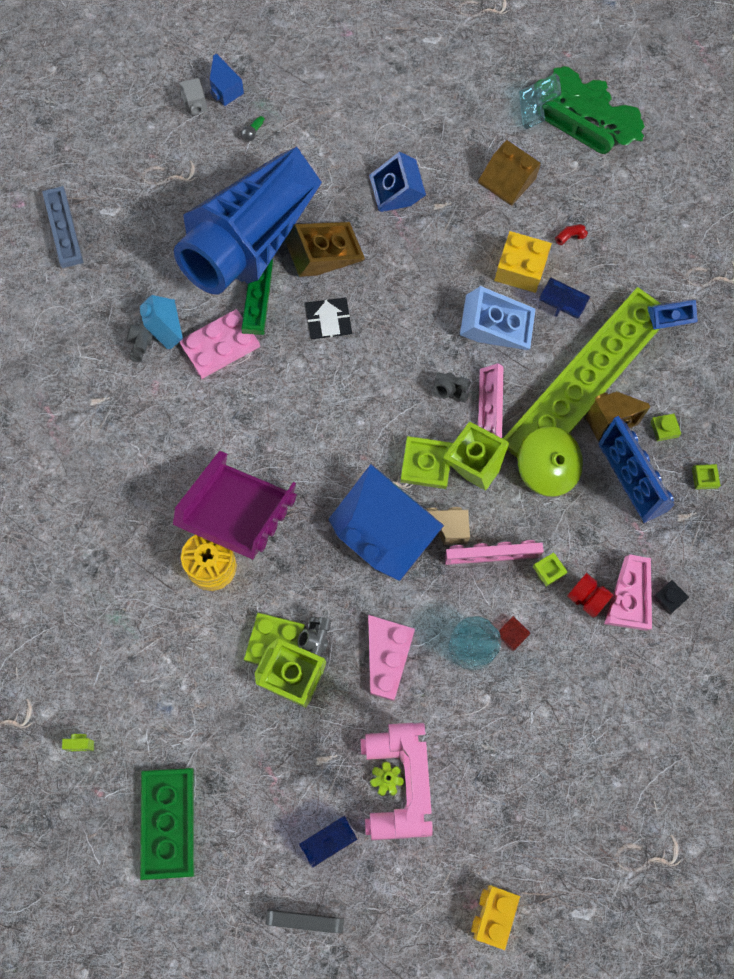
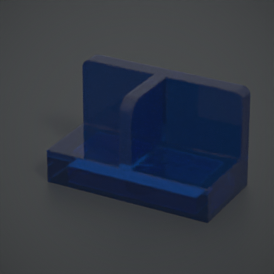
(564, 298)

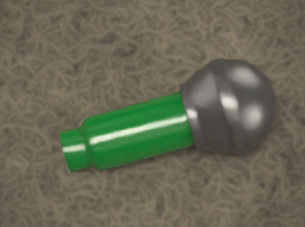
(248, 133)

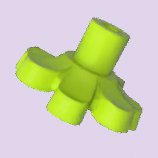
(381, 781)

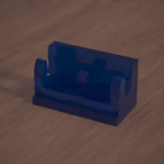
(328, 841)

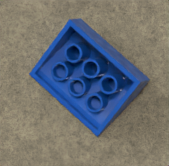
(635, 471)

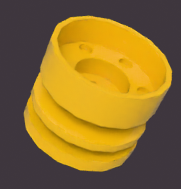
(213, 573)

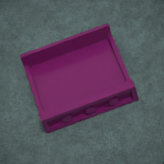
(233, 508)

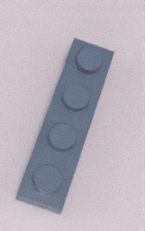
(62, 227)

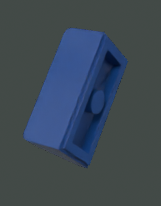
(673, 313)

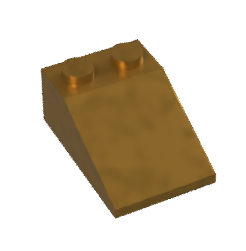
(323, 247)

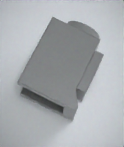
(193, 96)

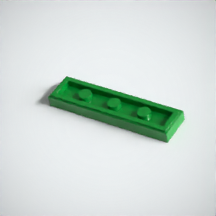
(257, 303)

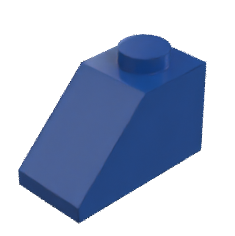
(224, 82)

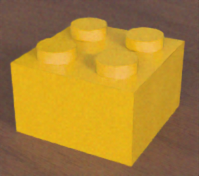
(522, 261)

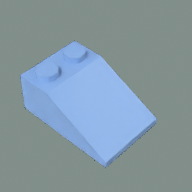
(497, 319)

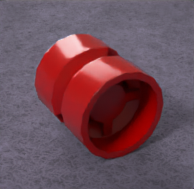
(590, 595)

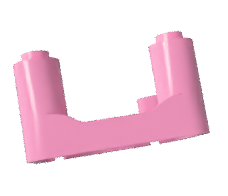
(402, 743)

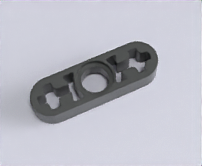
(304, 921)

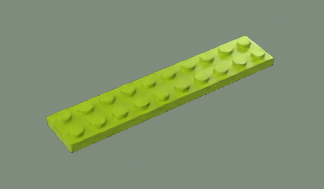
(590, 371)

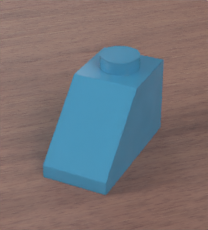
(162, 320)

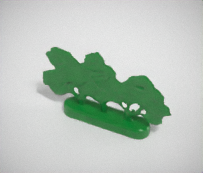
(591, 101)

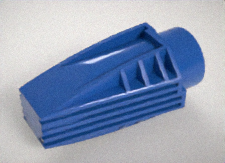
(245, 223)

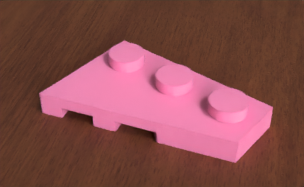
(632, 595)
(387, 655)

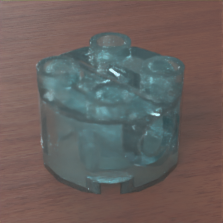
(474, 643)

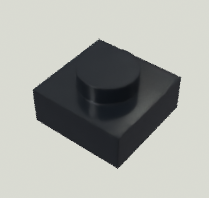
(671, 597)

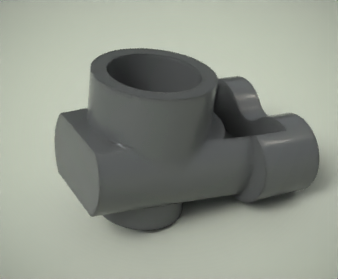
(141, 338)
(449, 384)
(314, 638)

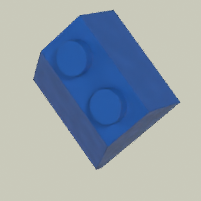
(397, 183)

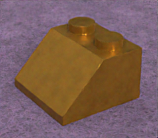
(509, 172)
(611, 405)

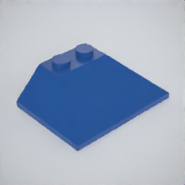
(384, 524)

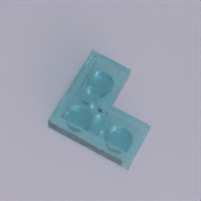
(533, 98)

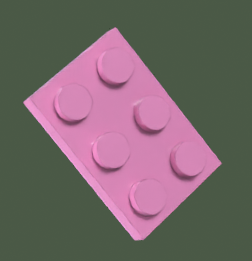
(218, 344)

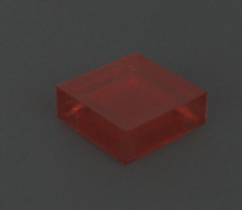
(513, 633)

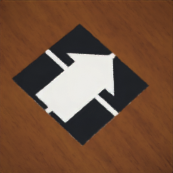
(328, 318)

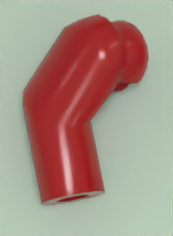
(569, 231)

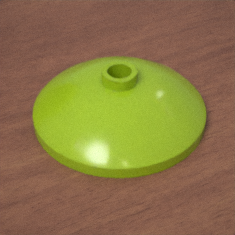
(539, 465)

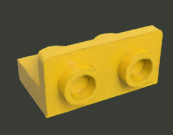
(495, 917)

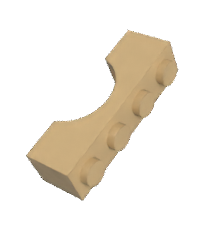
(455, 524)

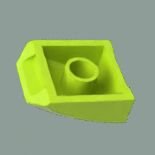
(290, 672)

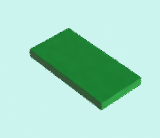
(167, 824)

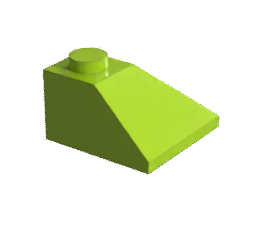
(477, 455)

